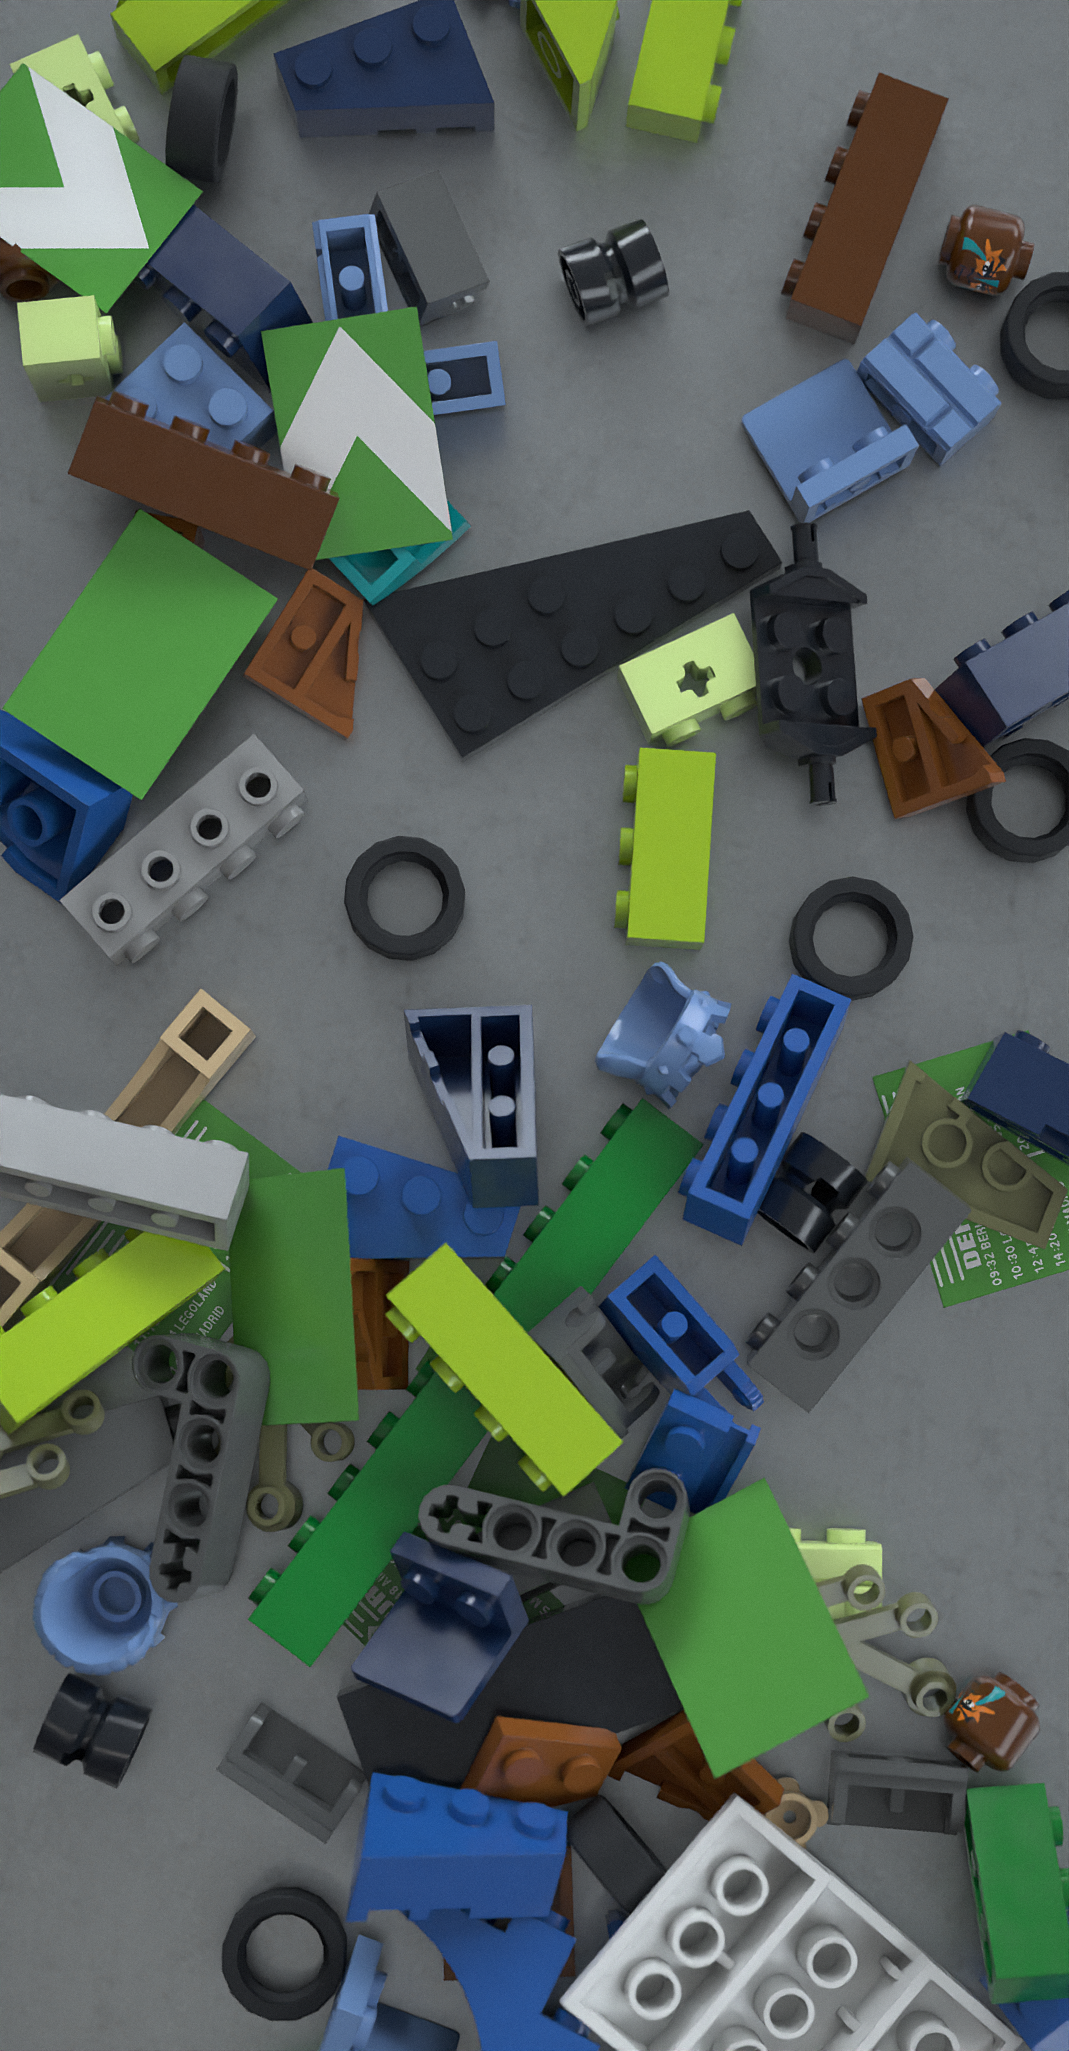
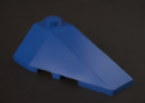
(54, 810)

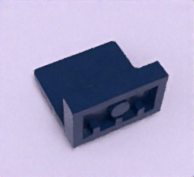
(443, 1630)

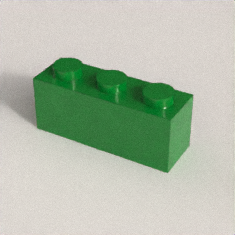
(1019, 1891)

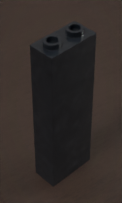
(568, 1667)

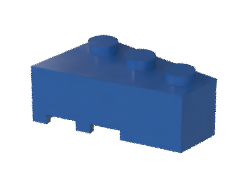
(412, 1208)
(454, 1850)

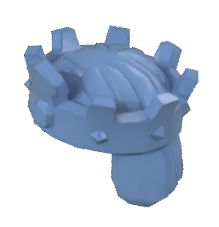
(664, 1035)
(100, 1608)

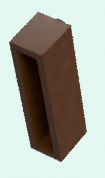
(865, 208)
(203, 481)

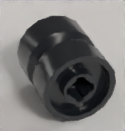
(631, 258)
(804, 1216)
(92, 1730)

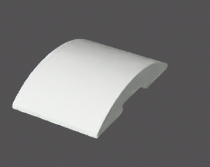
(771, 1953)

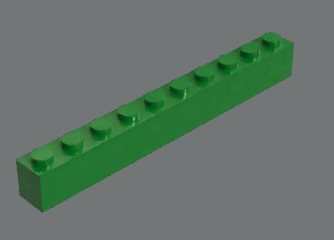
(438, 1430)

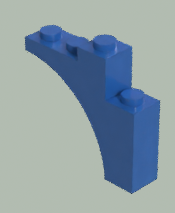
(510, 1978)

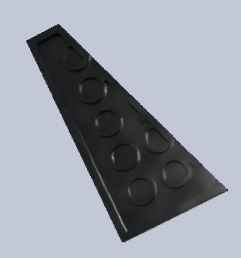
(535, 632)

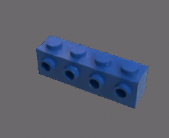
(765, 1110)

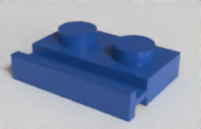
(699, 1448)

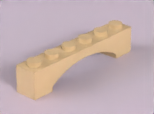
(162, 1093)

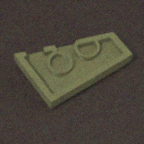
(969, 1159)

